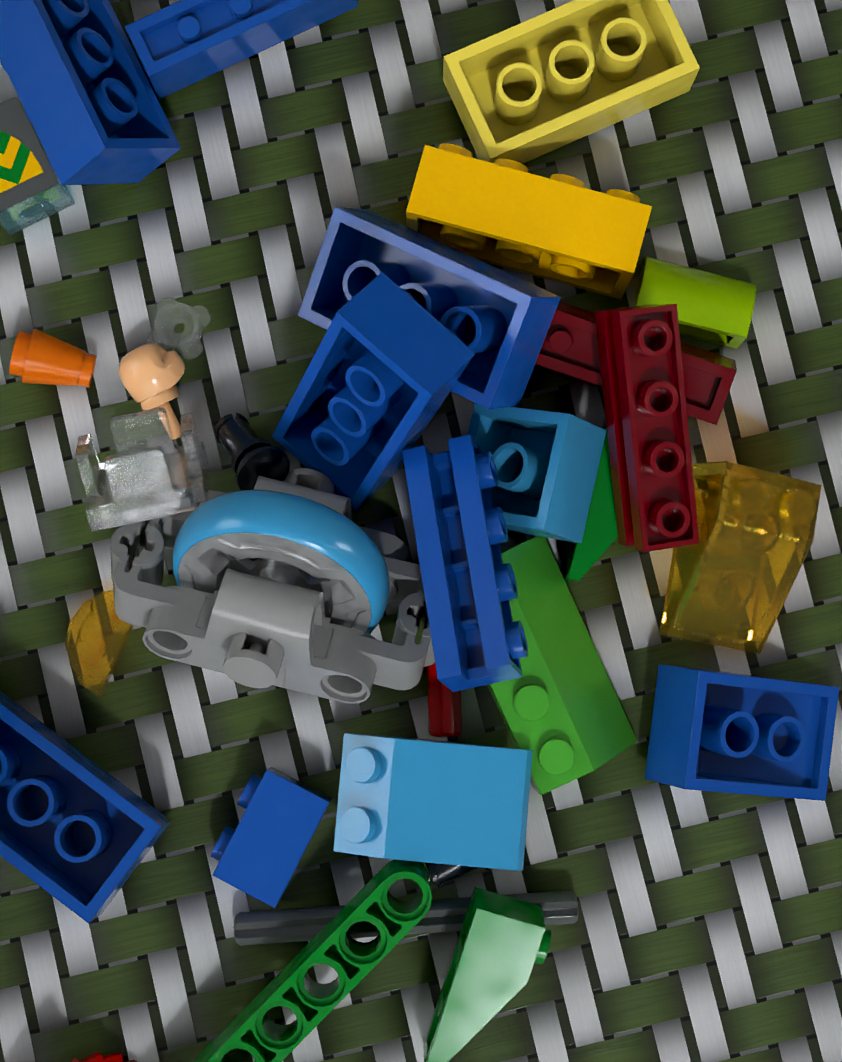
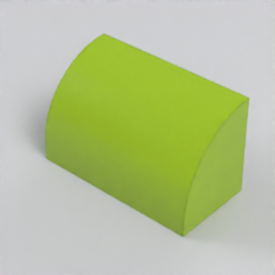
(707, 303)

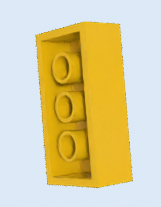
(528, 220)

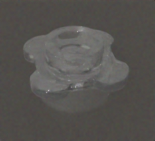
(173, 313)

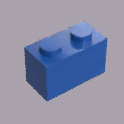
(270, 835)

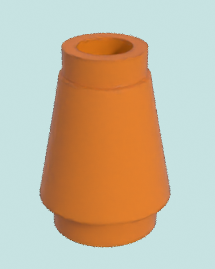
(50, 361)

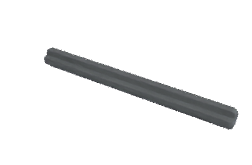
(443, 916)

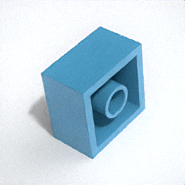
(542, 467)

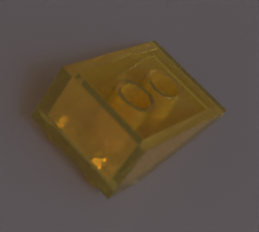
(749, 552)

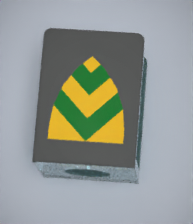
(27, 181)

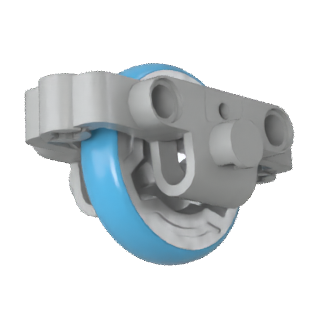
(276, 591)

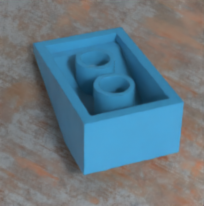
(433, 801)

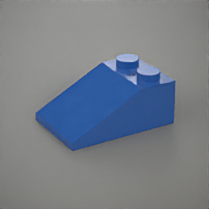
(741, 733)

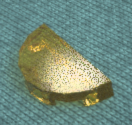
(96, 641)

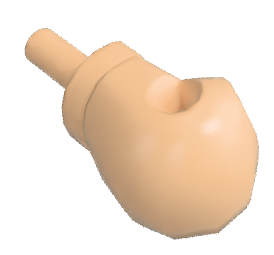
(151, 379)

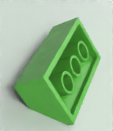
(565, 698)

